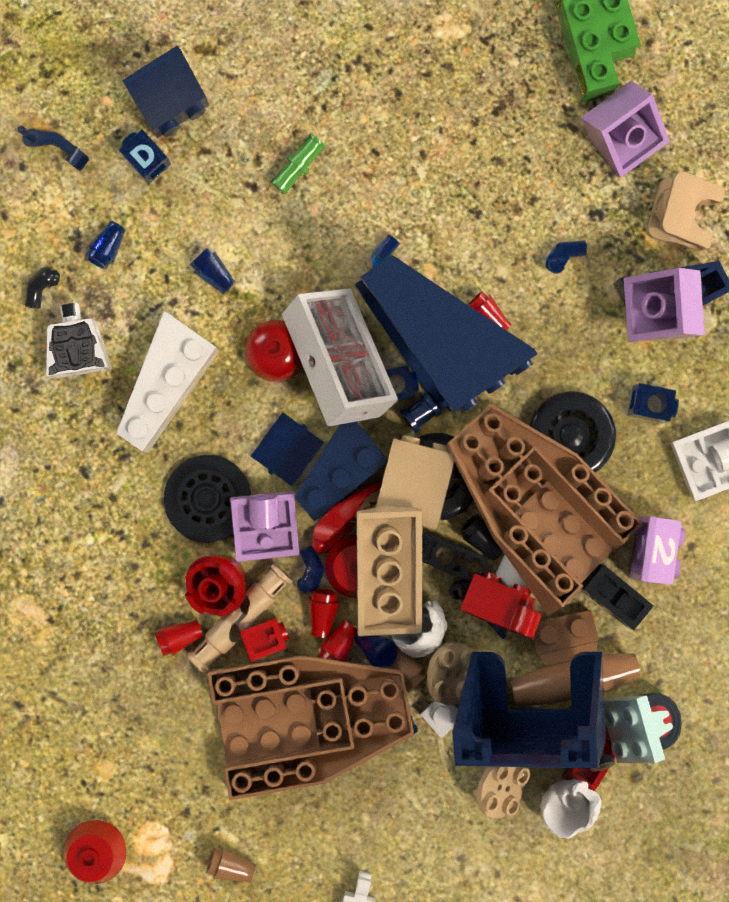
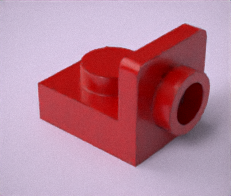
(264, 639)

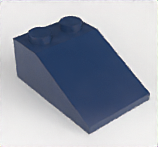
(167, 92)

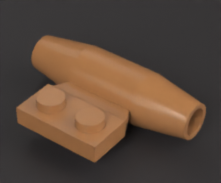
(555, 645)

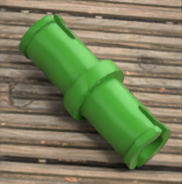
(298, 163)

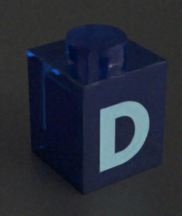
(144, 156)

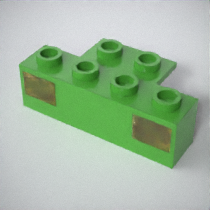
(595, 38)

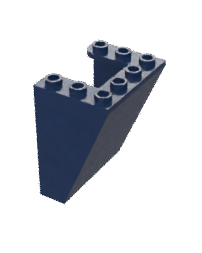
(441, 337)
(528, 737)

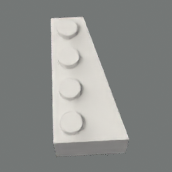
(165, 381)

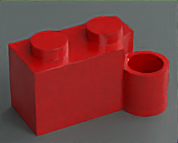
(502, 605)

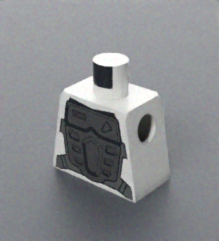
(75, 346)

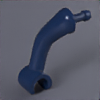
(36, 138)

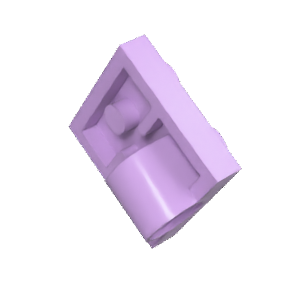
(264, 526)

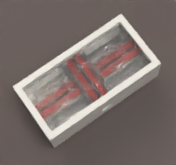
(339, 356)

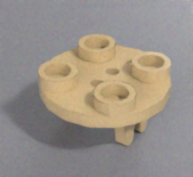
(448, 672)
(501, 790)

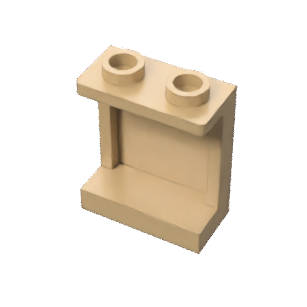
(417, 478)

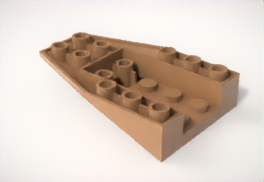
(540, 504)
(304, 720)

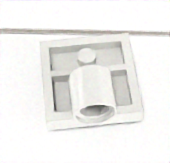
(704, 460)

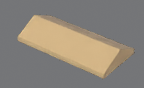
(389, 571)

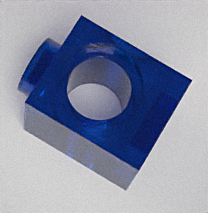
(410, 381)
(639, 403)

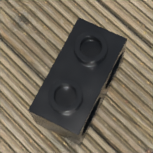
(616, 597)

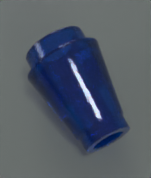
(105, 245)
(212, 270)
(378, 649)

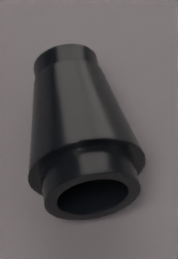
(478, 535)

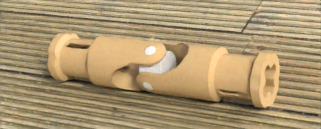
(223, 635)

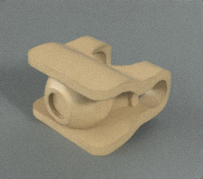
(674, 210)

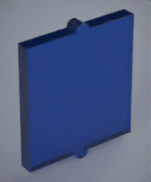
(287, 449)

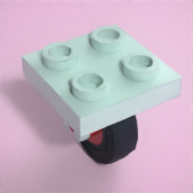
(642, 727)

